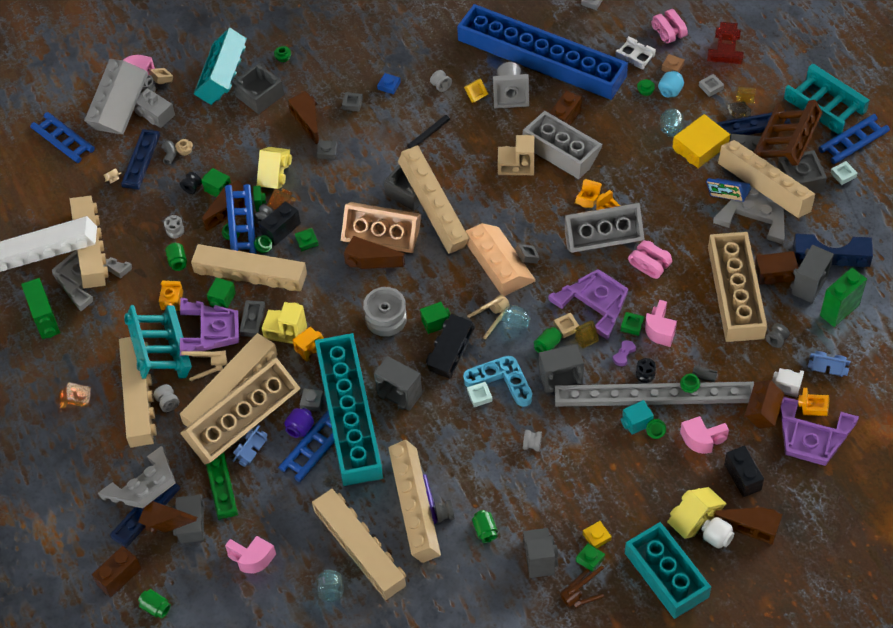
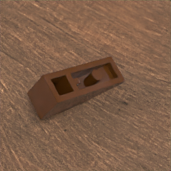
(304, 111)
(218, 210)
(370, 255)
(164, 518)
(753, 522)

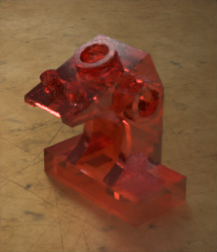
(726, 52)

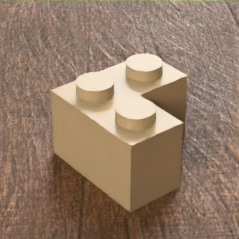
(517, 159)

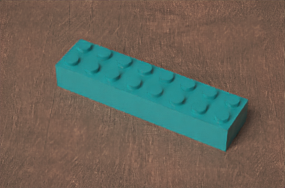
(348, 410)

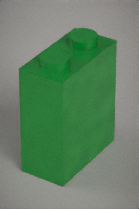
(843, 297)
(40, 308)

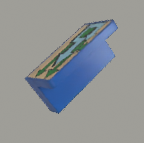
(728, 189)

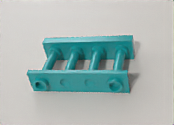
(834, 87)
(171, 333)

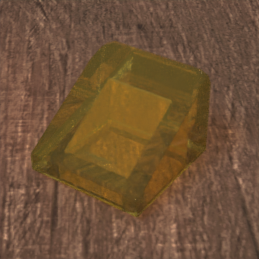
(745, 94)
(586, 334)

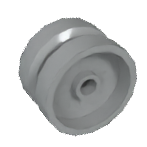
(385, 311)

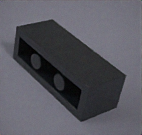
(450, 346)

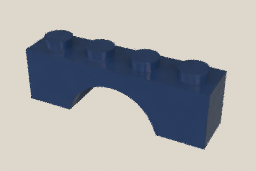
(856, 253)

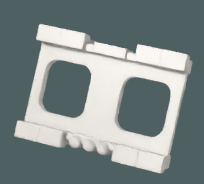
(638, 49)

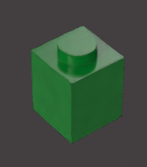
(215, 181)
(221, 293)
(434, 317)

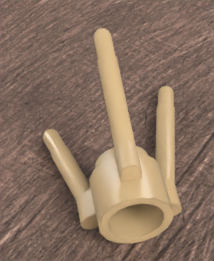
(497, 306)
(218, 359)

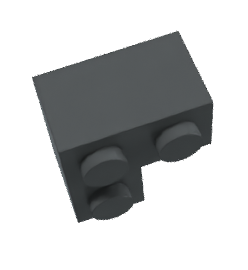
(540, 552)

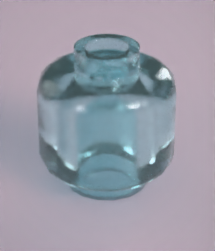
(671, 122)
(515, 318)
(330, 585)

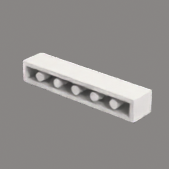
(47, 243)

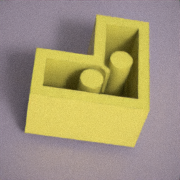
(271, 167)
(285, 324)
(694, 511)

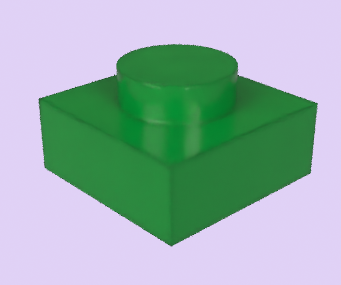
(259, 197)
(306, 239)
(632, 323)
(590, 557)

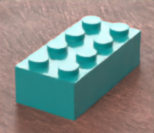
(220, 66)
(667, 570)

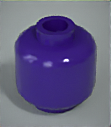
(299, 422)

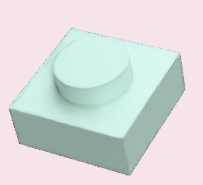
(843, 173)
(479, 394)

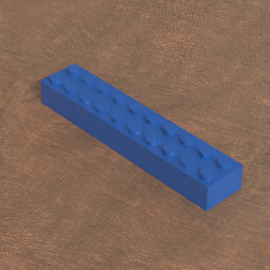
(542, 51)

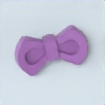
(620, 358)

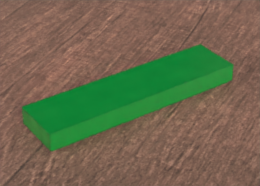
(221, 488)

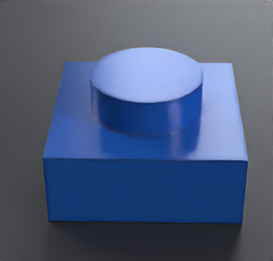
(389, 83)

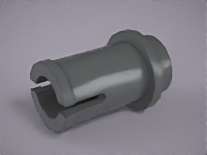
(704, 373)

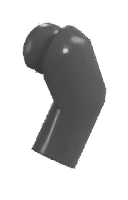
(171, 152)

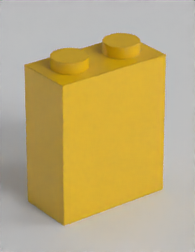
(700, 141)

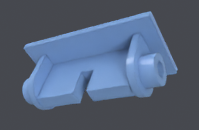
(836, 364)
(244, 452)

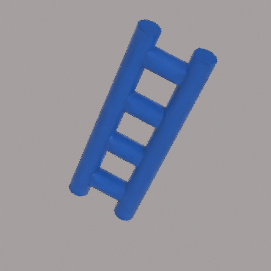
(856, 129)
(62, 146)
(248, 211)
(302, 448)

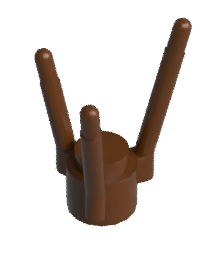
(572, 594)

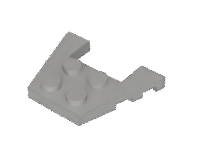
(756, 207)
(69, 277)
(147, 486)

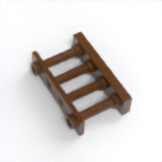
(798, 141)

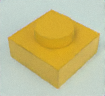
(476, 90)
(597, 535)

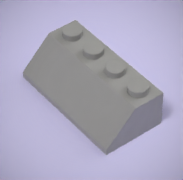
(116, 97)
(563, 144)
(604, 227)

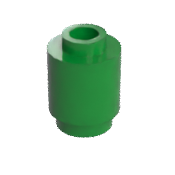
(176, 256)
(547, 340)
(485, 526)
(154, 603)

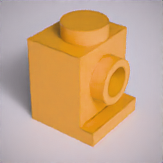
(170, 294)
(305, 342)

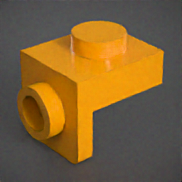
(588, 195)
(606, 200)
(814, 404)

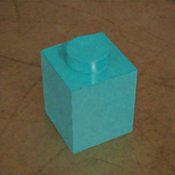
(636, 417)

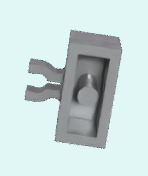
(154, 108)

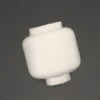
(717, 532)

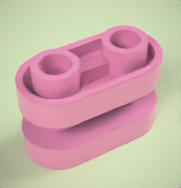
(669, 26)
(650, 259)

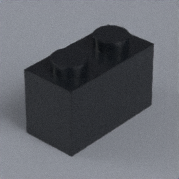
(280, 222)
(744, 471)

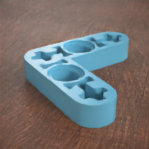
(501, 372)

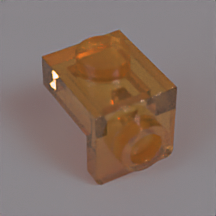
(279, 197)
(75, 395)

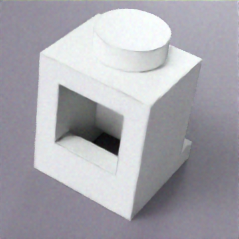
(788, 381)

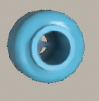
(671, 84)

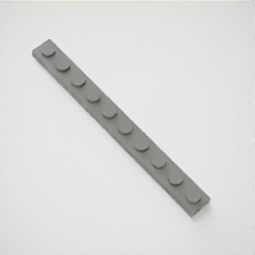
(652, 394)

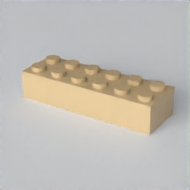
(737, 287)
(240, 411)

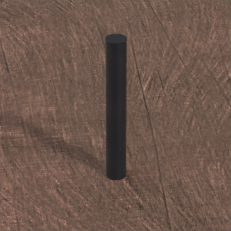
(429, 131)

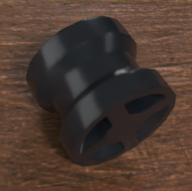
(191, 182)
(644, 365)

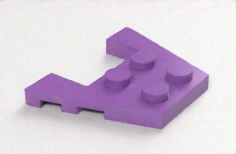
(600, 294)
(218, 326)
(811, 440)

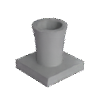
(510, 87)

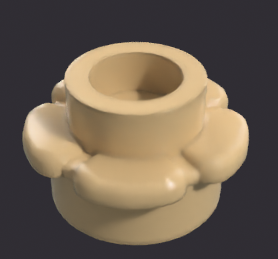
(184, 147)
(112, 176)

